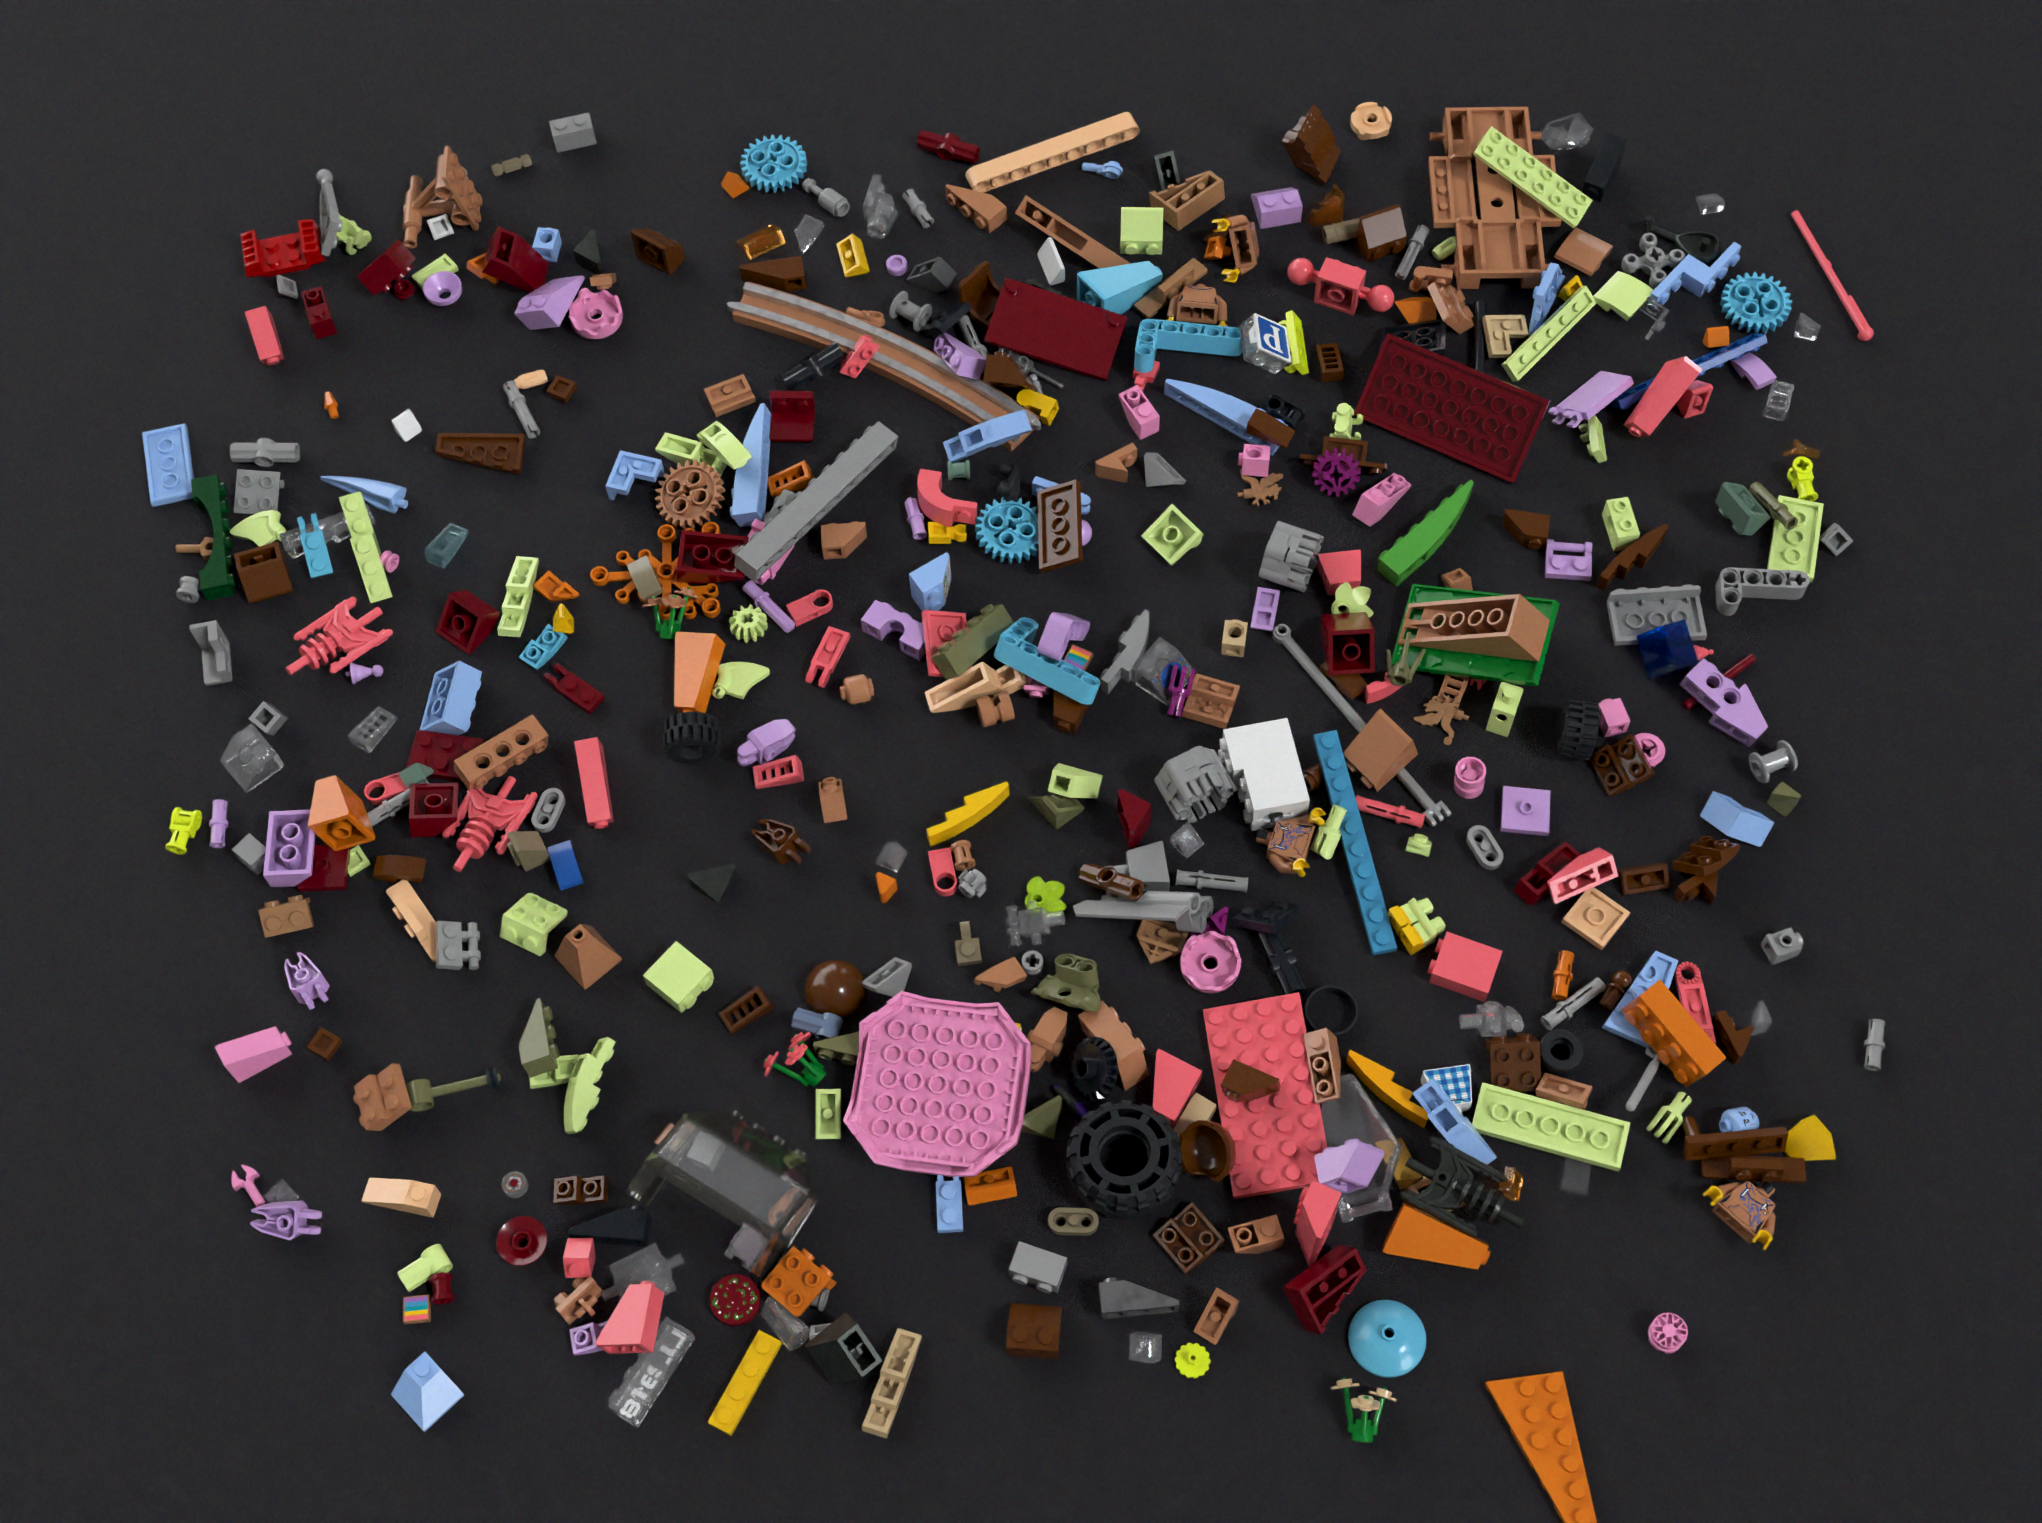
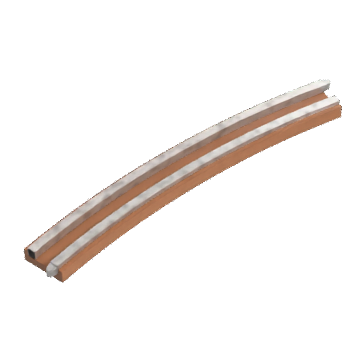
(895, 359)

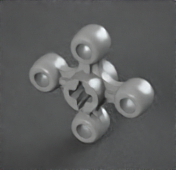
(1652, 260)

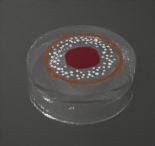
(514, 1184)

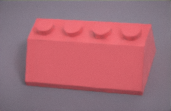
(1315, 1218)

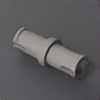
(918, 208)
(1874, 1044)

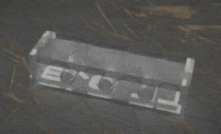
(650, 1373)

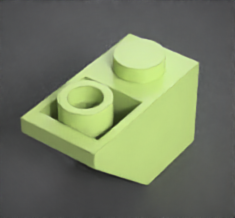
(1074, 782)

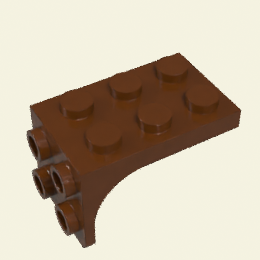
(981, 293)

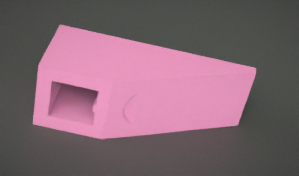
(1380, 499)

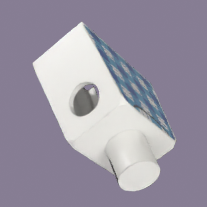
(1454, 1082)

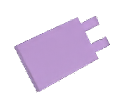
(1591, 398)

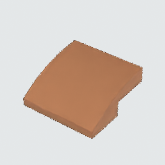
(1583, 251)
(1211, 701)

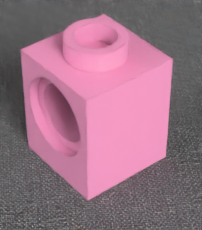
(1255, 460)
(1613, 717)

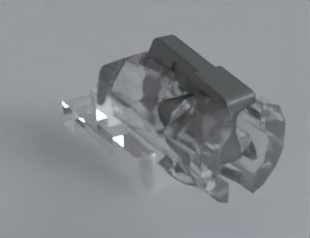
(878, 209)

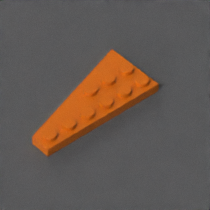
(1546, 1432)

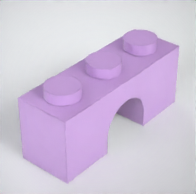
(882, 619)

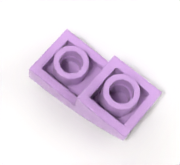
(584, 1338)

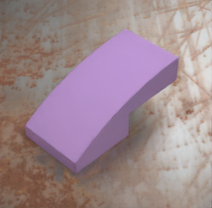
(1754, 369)
(1265, 609)

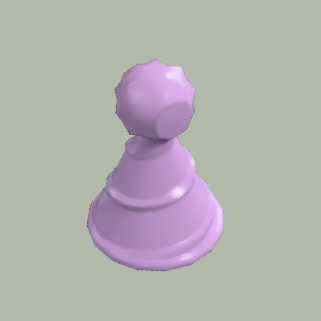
(360, 672)

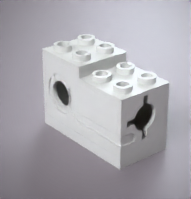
(1265, 772)

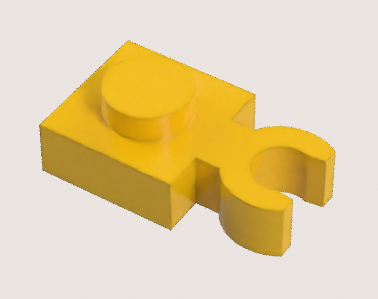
(943, 534)

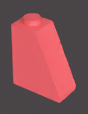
(265, 335)
(1173, 1085)
(634, 1321)

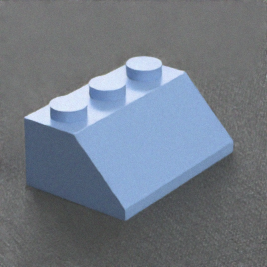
(451, 699)

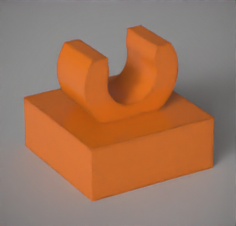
(1216, 248)

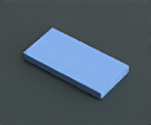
(168, 464)

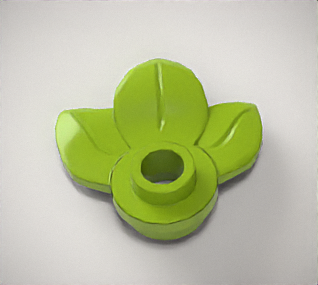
(1046, 894)

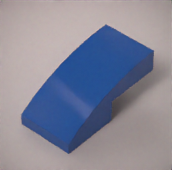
(565, 865)

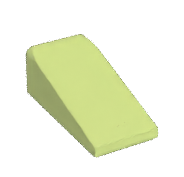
(828, 1113)

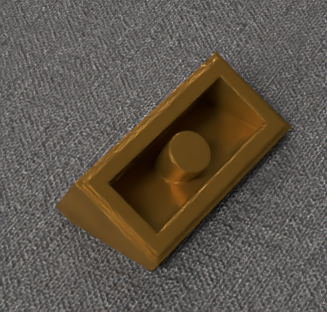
(1403, 1175)

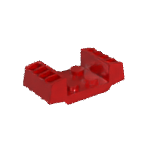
(282, 253)

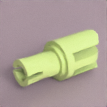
(1329, 833)
(1670, 1116)

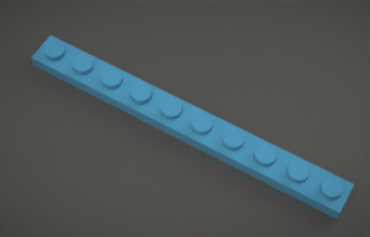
(1355, 844)

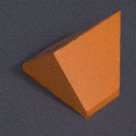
(1417, 309)

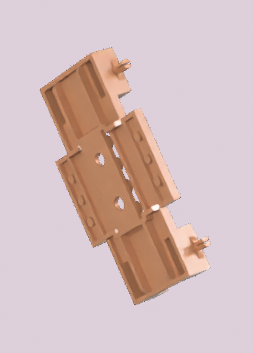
(1498, 241)

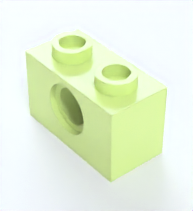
(1620, 523)

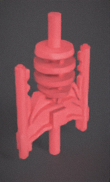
(341, 634)
(486, 816)

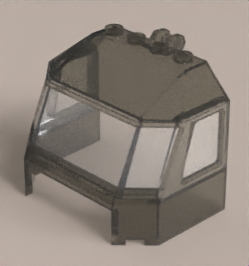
(738, 1175)

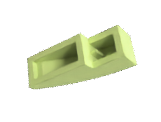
(681, 449)

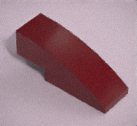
(1534, 884)

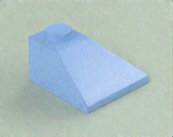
(425, 1391)

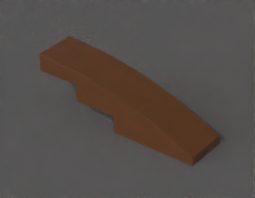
(1636, 553)

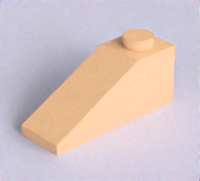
(402, 1195)

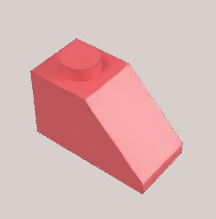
(1694, 399)

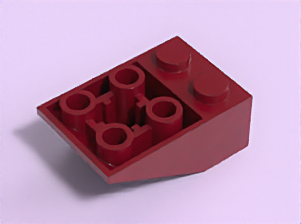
(514, 261)

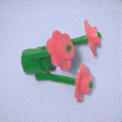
(812, 1072)

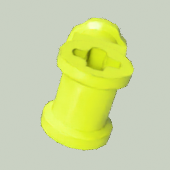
(1801, 478)
(183, 826)

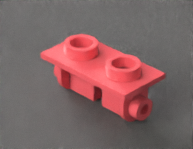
(857, 359)

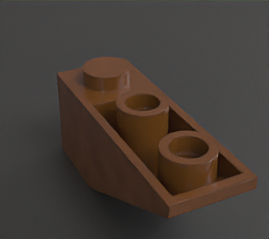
(779, 274)

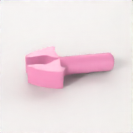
(248, 1185)

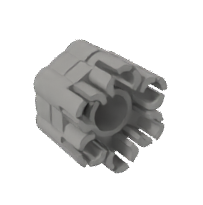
(1290, 556)
(1193, 779)

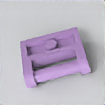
(1568, 566)

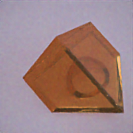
(1331, 208)

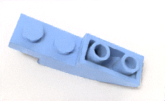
(986, 435)
(1451, 1122)

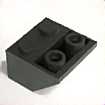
(843, 1351)

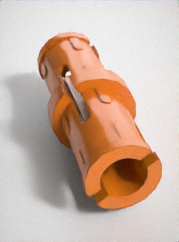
(1562, 975)

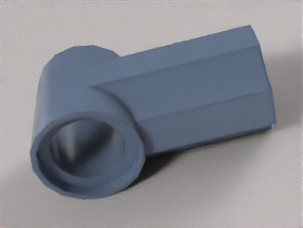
(819, 1025)

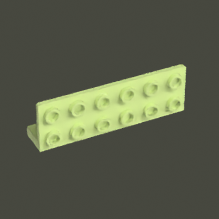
(1532, 177)

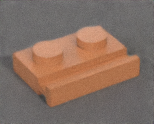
(729, 395)

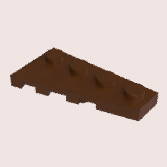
(484, 449)

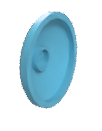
(1381, 1354)

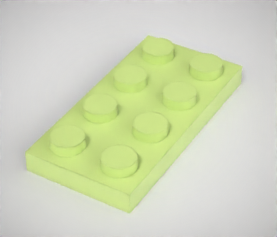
(1797, 547)

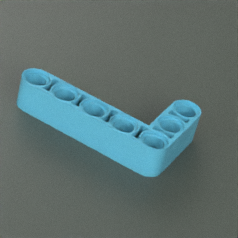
(1183, 336)
(1018, 652)

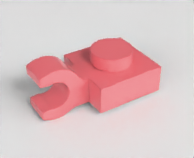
(1142, 378)

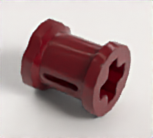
(441, 1288)

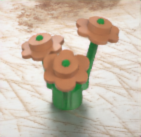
(670, 626)

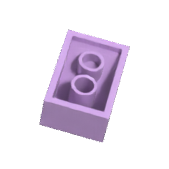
(548, 303)

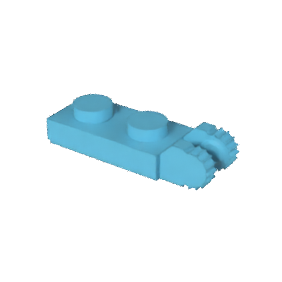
(315, 549)

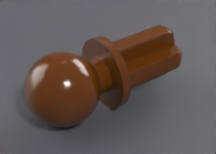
(1620, 981)

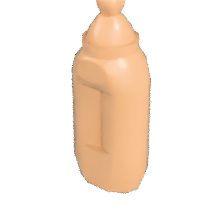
(531, 379)

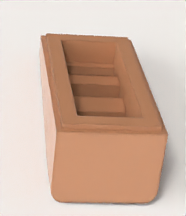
(1455, 683)

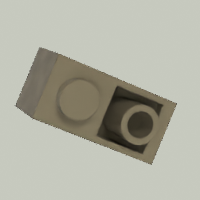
(527, 849)

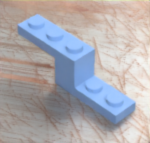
(1695, 275)

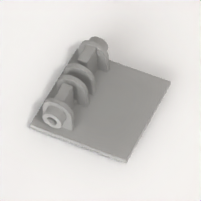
(257, 491)

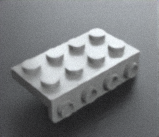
(1646, 609)

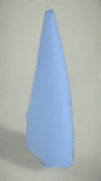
(377, 493)

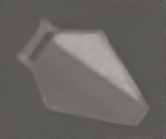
(1358, 1118)

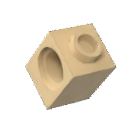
(1230, 645)

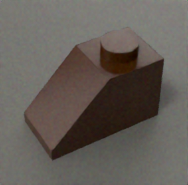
(1527, 528)
(1247, 1083)

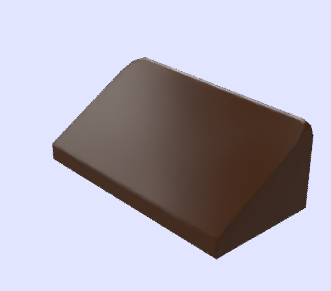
(1643, 878)

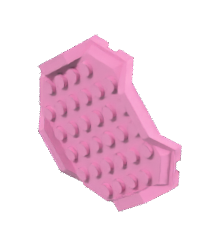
(939, 1085)

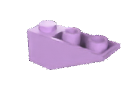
(959, 356)

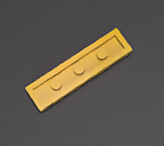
(744, 1383)

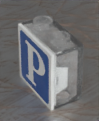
(1265, 343)

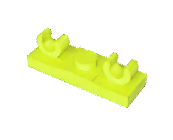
(1296, 344)

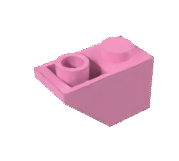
(1139, 412)

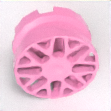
(1667, 1333)

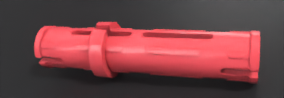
(1416, 819)

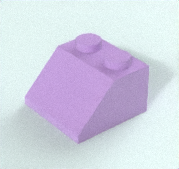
(1277, 207)

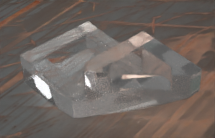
(808, 231)

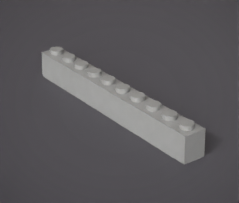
(815, 501)

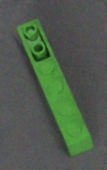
(1423, 538)

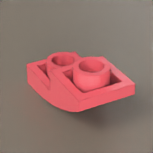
(1378, 690)

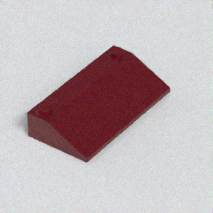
(1056, 329)

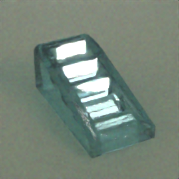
(439, 556)

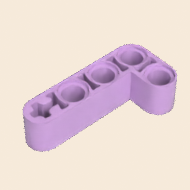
(1058, 632)

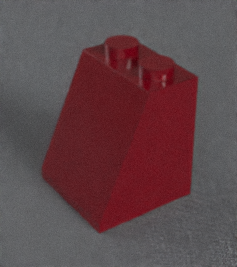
(1348, 643)

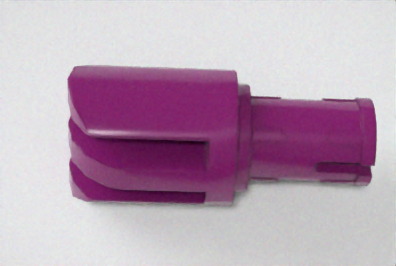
(1179, 694)

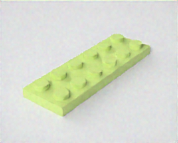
(1551, 1126)

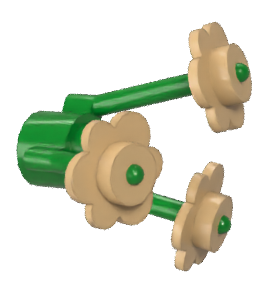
(1362, 1429)

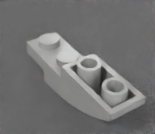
(1131, 648)

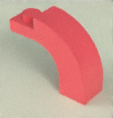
(939, 506)

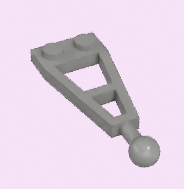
(329, 214)

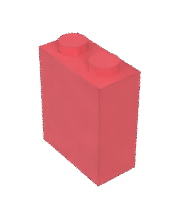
(1464, 966)

